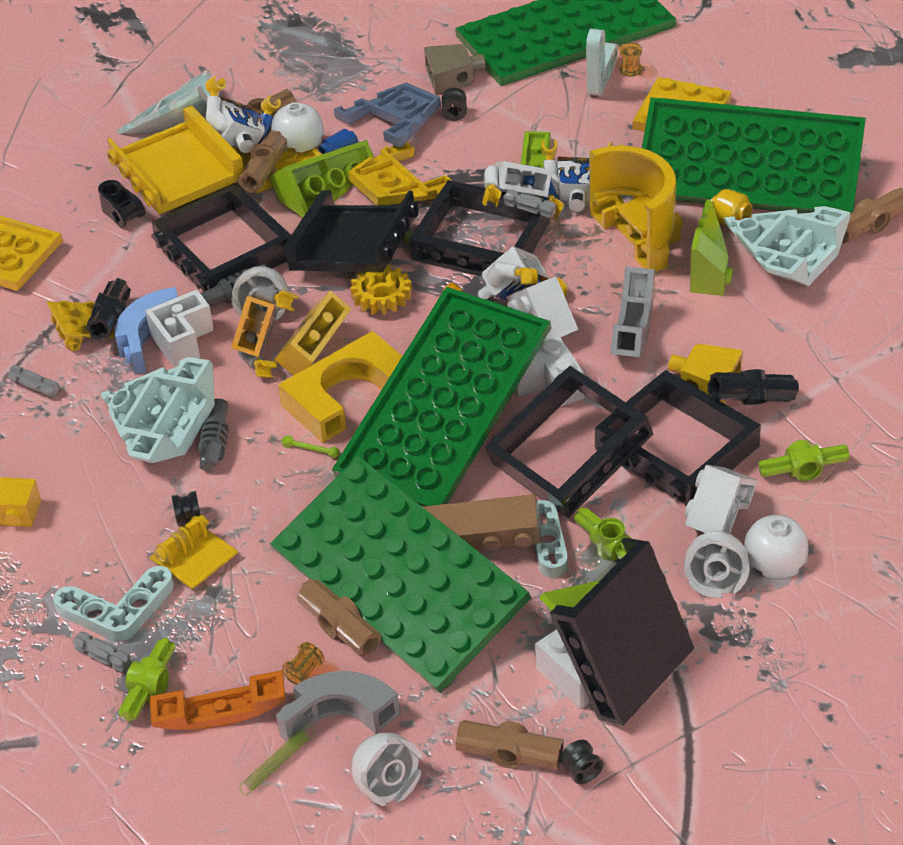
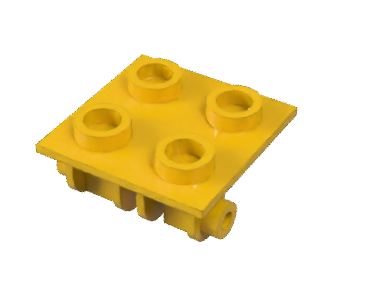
(71, 321)
(193, 552)

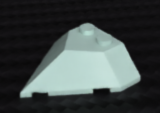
(169, 110)
(793, 243)
(163, 409)

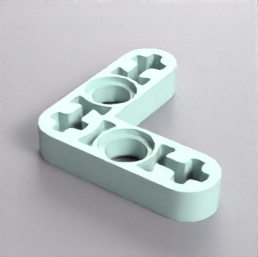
(601, 61)
(556, 547)
(116, 614)

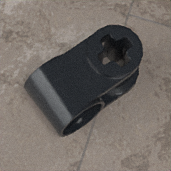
(119, 202)

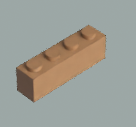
(493, 522)

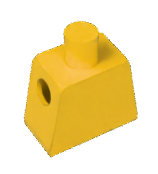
(705, 361)

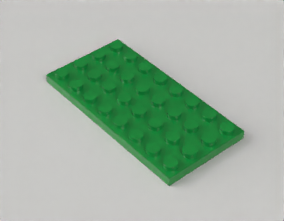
(556, 33)
(766, 153)
(446, 395)
(403, 572)

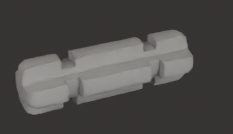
(530, 203)
(33, 381)
(102, 651)

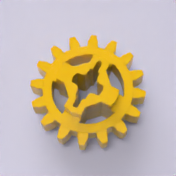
(381, 290)

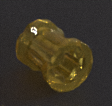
(630, 59)
(303, 663)

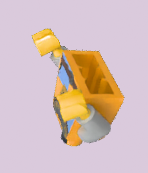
(256, 327)

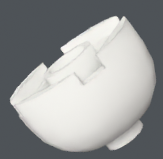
(300, 126)
(252, 280)
(776, 546)
(716, 564)
(386, 767)

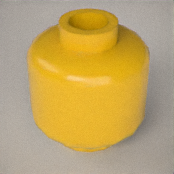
(730, 204)

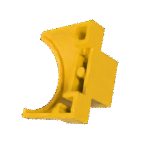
(650, 216)

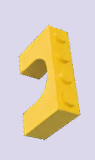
(306, 392)

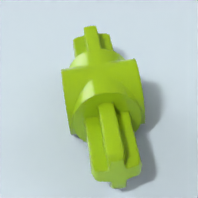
(803, 460)
(603, 533)
(146, 679)

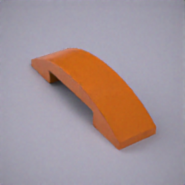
(218, 708)

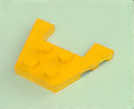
(388, 181)

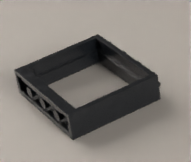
(206, 209)
(462, 256)
(738, 428)
(596, 468)

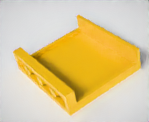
(178, 163)

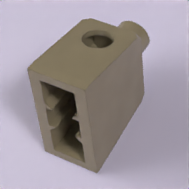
(451, 66)

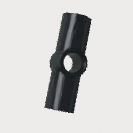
(108, 309)
(753, 387)

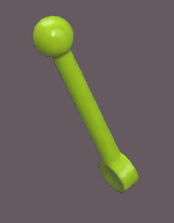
(288, 442)

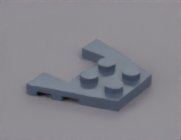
(402, 105)

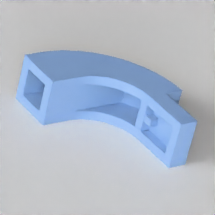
(133, 328)

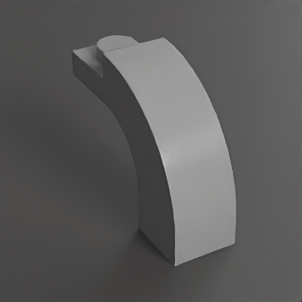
(634, 320)
(339, 694)

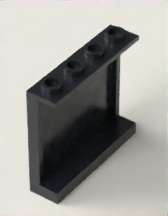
(349, 235)
(624, 634)

